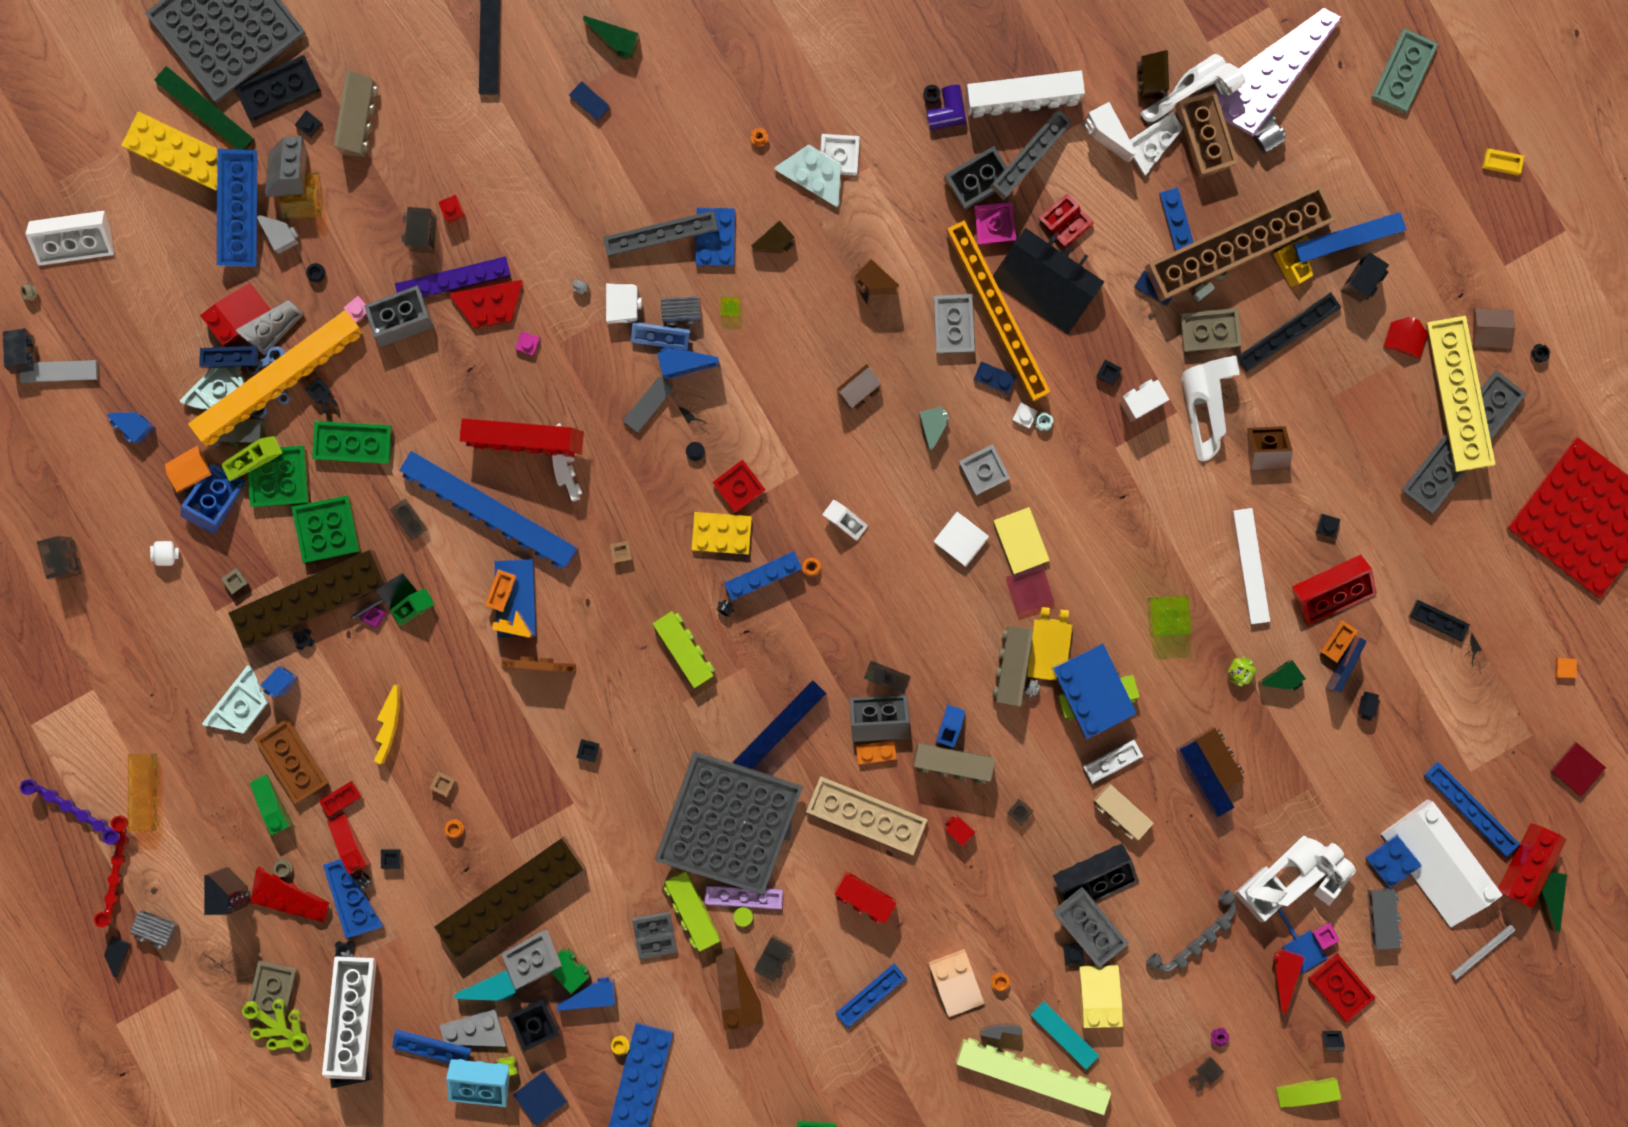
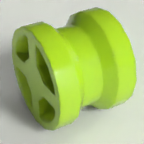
(511, 1062)

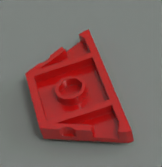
(489, 304)

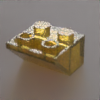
(304, 205)

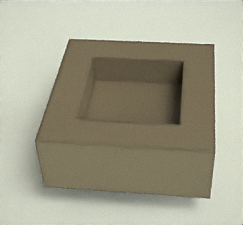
(235, 581)

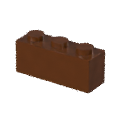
(1220, 757)

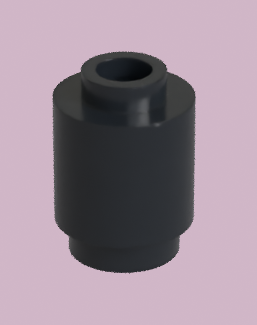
(1368, 706)

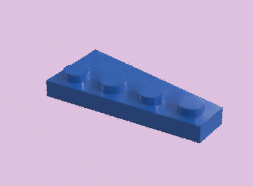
(350, 901)

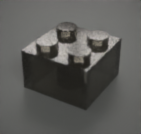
(419, 230)
(59, 557)

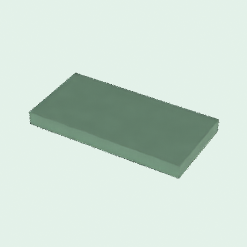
(1404, 70)

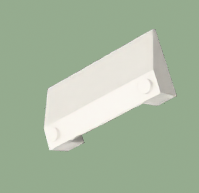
(1448, 869)

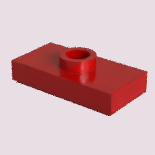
(340, 798)

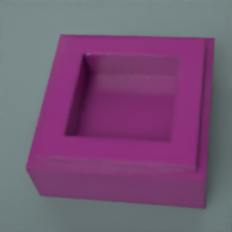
(373, 616)

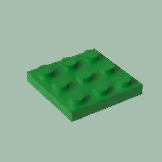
(280, 480)
(325, 529)

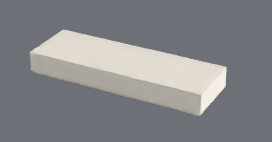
(1112, 761)

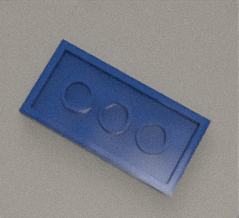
(522, 594)

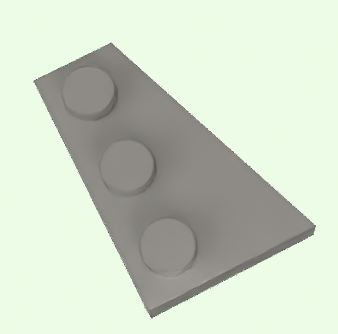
(271, 326)

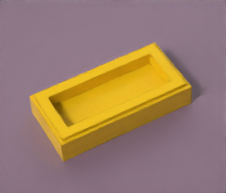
(1503, 161)

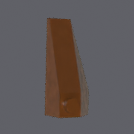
(737, 996)

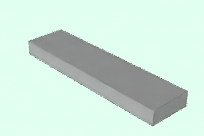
(61, 371)

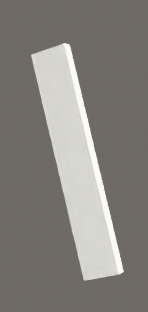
(1251, 566)

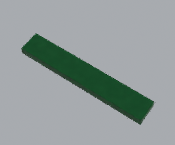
(204, 109)

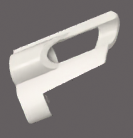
(1313, 862)

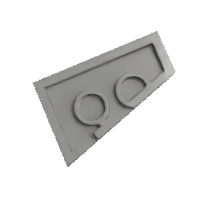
(475, 1030)

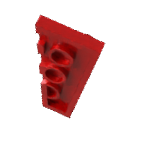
(278, 895)

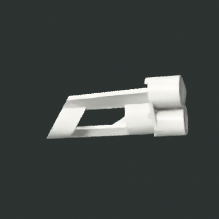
(1208, 72)
(1201, 386)

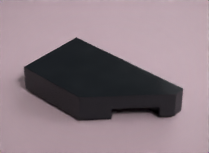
(116, 954)

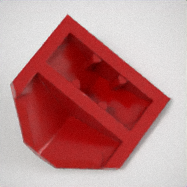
(1406, 336)

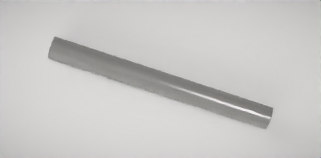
(1483, 951)

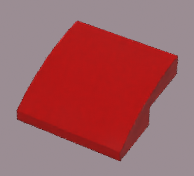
(1066, 220)

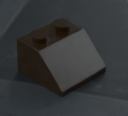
(1153, 75)

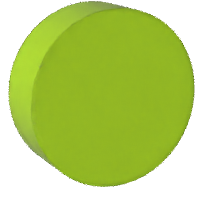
(743, 916)

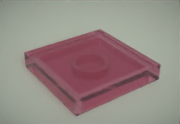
(1030, 589)

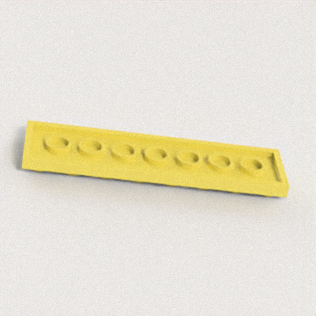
(1460, 394)

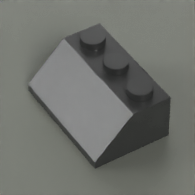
(286, 167)
(399, 316)
(879, 718)

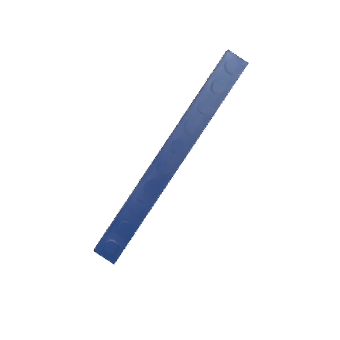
(488, 509)

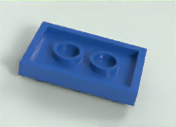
(717, 246)

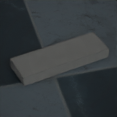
(648, 404)

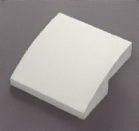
(961, 539)

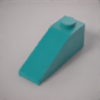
(493, 988)

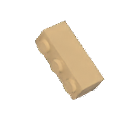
(1122, 812)

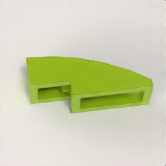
(1308, 1092)

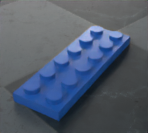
(236, 208)
(641, 1076)

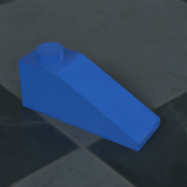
(597, 994)

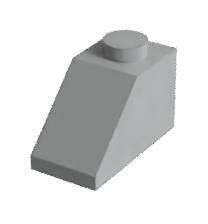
(279, 234)

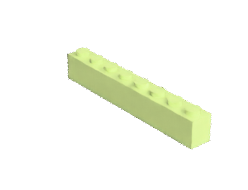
(1033, 1076)

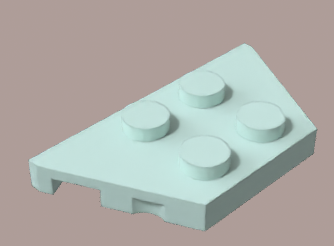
(814, 172)
(213, 387)
(239, 704)

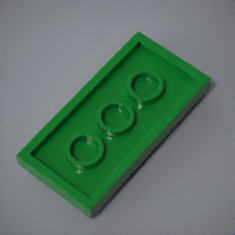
(352, 442)

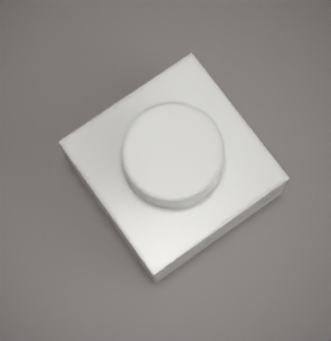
(1024, 415)

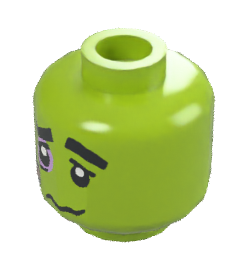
(1241, 671)

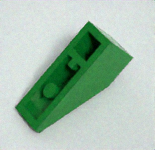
(270, 805)

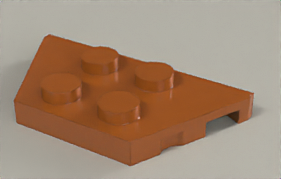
(543, 664)

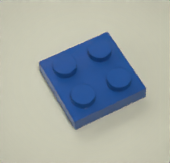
(1393, 861)

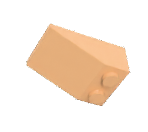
(956, 983)

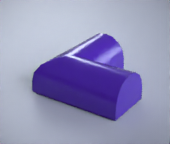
(953, 111)

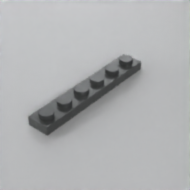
(1031, 154)
(661, 233)

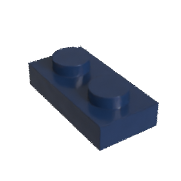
(994, 377)

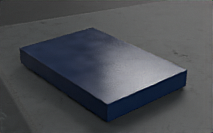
(1346, 665)

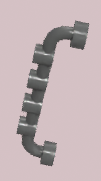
(1194, 946)

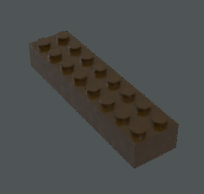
(308, 599)
(510, 897)

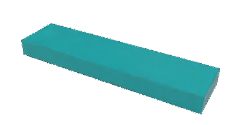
(1064, 1034)

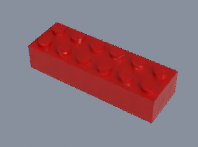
(521, 437)

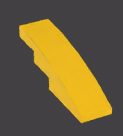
(389, 716)

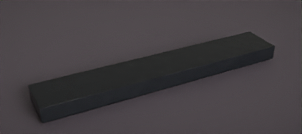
(489, 47)
(1288, 332)

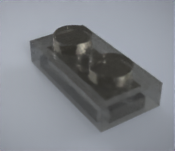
(409, 519)

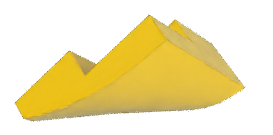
(1291, 268)

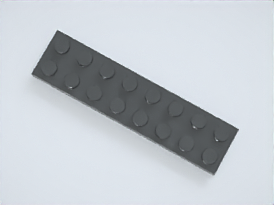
(1437, 473)

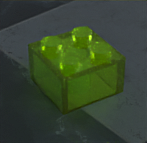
(1169, 615)

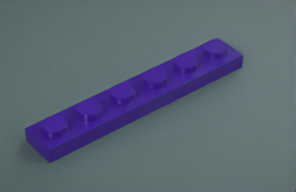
(458, 277)

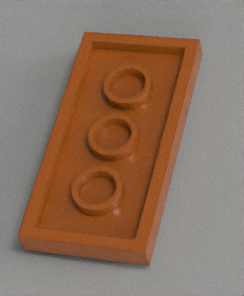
(291, 761)

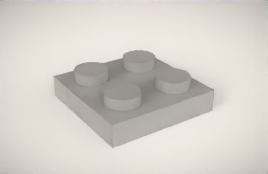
(984, 469)

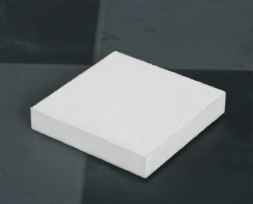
(843, 150)

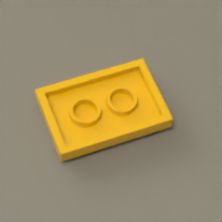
(721, 533)

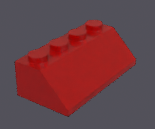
(1334, 589)
(1531, 865)

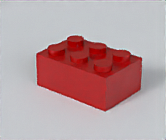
(864, 897)

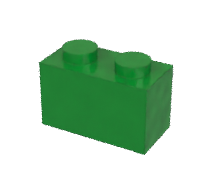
(571, 973)

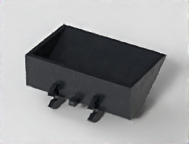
(1047, 280)

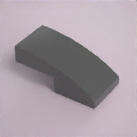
(995, 1030)

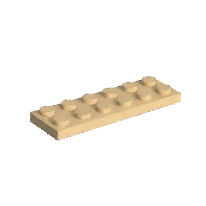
(866, 815)

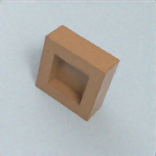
(621, 552)
(442, 783)

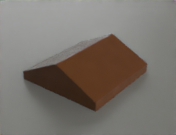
(1493, 328)

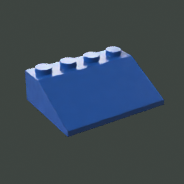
(1093, 691)

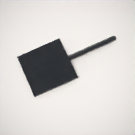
(391, 593)

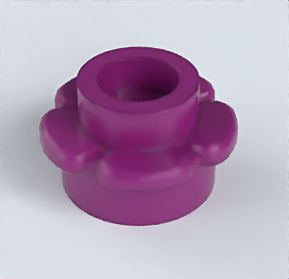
(1219, 1032)

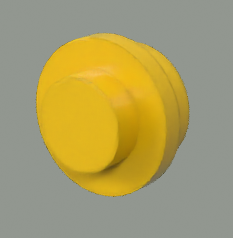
(620, 1045)

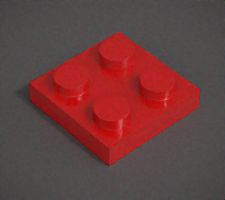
(739, 486)

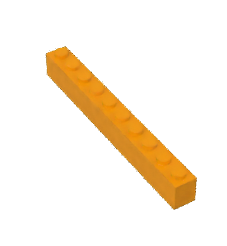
(997, 311)
(275, 378)

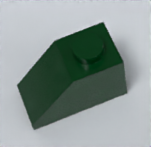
(1284, 677)

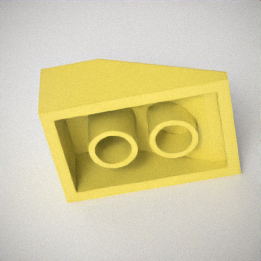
(1100, 996)

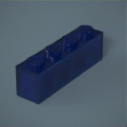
(1205, 778)

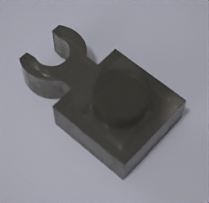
(1208, 1071)

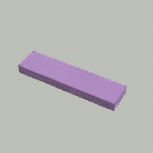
(742, 897)

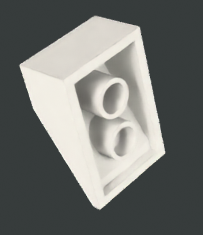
(1108, 131)

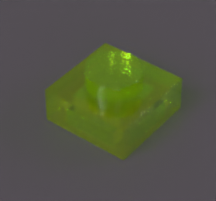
(730, 307)

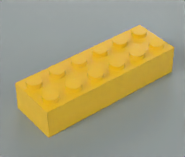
(172, 150)

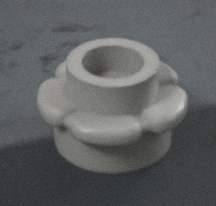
(580, 286)
(1031, 688)

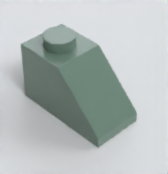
(933, 424)

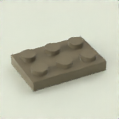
(1210, 330)
(271, 983)

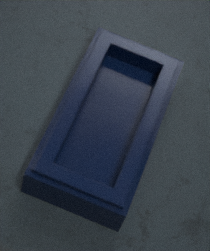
(589, 101)

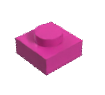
(527, 343)
(1325, 936)

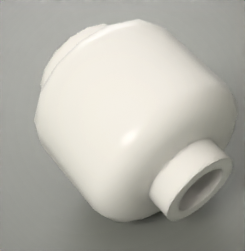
(163, 553)

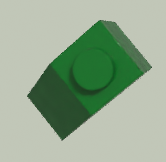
(412, 606)

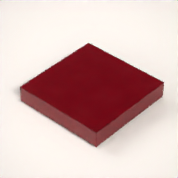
(1578, 769)

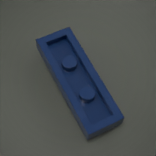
(228, 357)

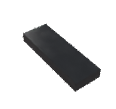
(1439, 620)

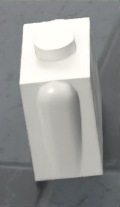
(622, 303)

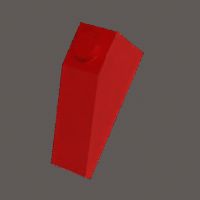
(347, 843)
(1287, 970)

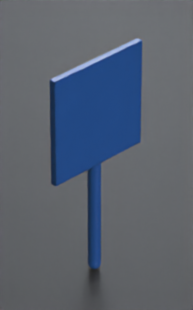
(1304, 945)

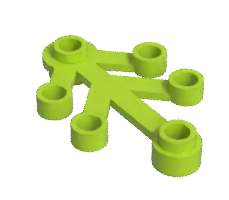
(277, 1027)

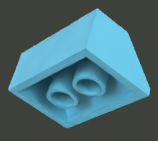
(478, 1082)

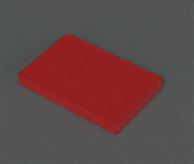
(1341, 987)

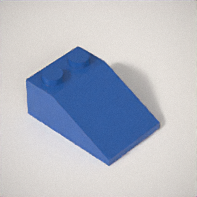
(682, 362)
(211, 500)

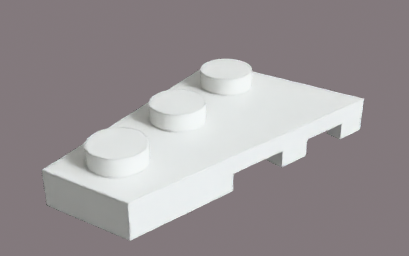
(1154, 141)

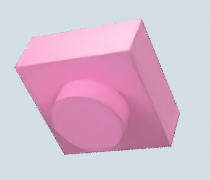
(356, 309)

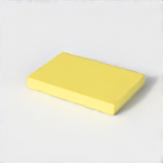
(1021, 540)

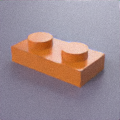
(500, 590)
(1338, 641)
(876, 752)

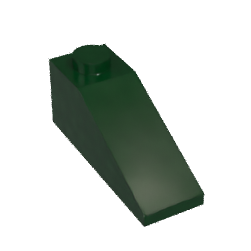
(617, 39)
(1552, 899)

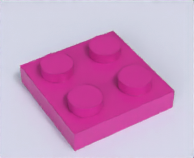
(994, 223)

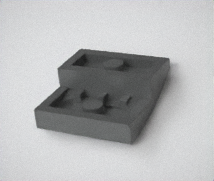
(654, 935)

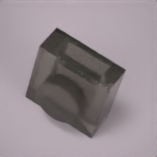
(1020, 811)

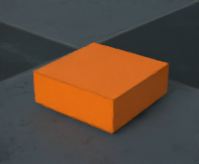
(1566, 668)

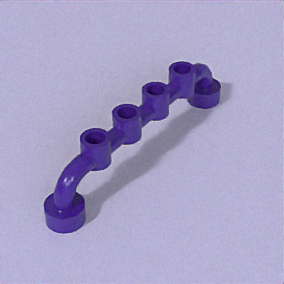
(109, 836)

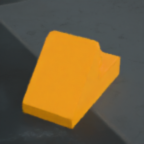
(519, 626)

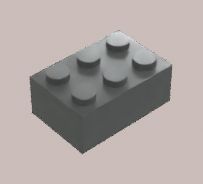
(973, 179)

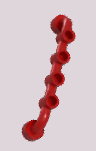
(104, 918)

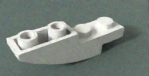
(565, 473)

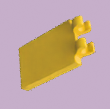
(1049, 644)

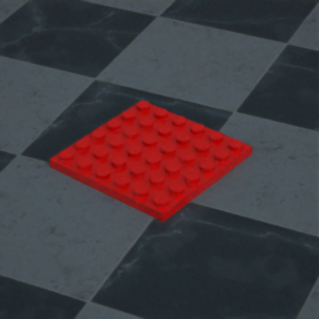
(1579, 517)

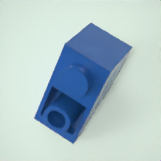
(133, 425)
(278, 682)
(950, 726)

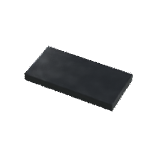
(277, 88)

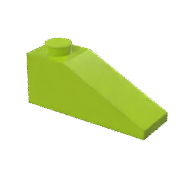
(251, 457)

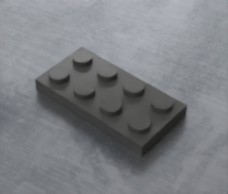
(1090, 927)

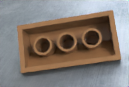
(1206, 134)

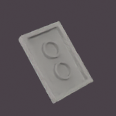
(954, 323)
(531, 959)

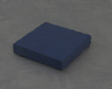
(540, 1097)

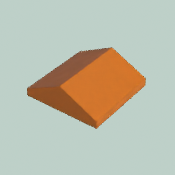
(187, 469)

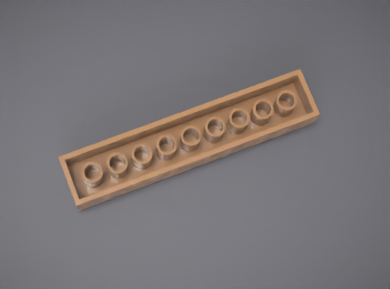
(1240, 243)

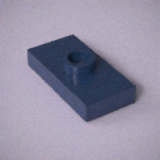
(1146, 287)

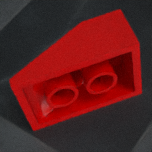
(233, 313)

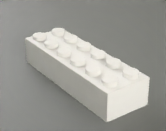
(1024, 93)
(349, 1018)

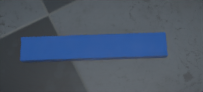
(1349, 237)
(1472, 809)

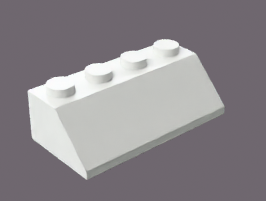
(70, 238)

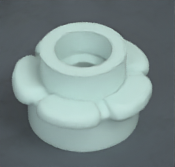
(1043, 416)

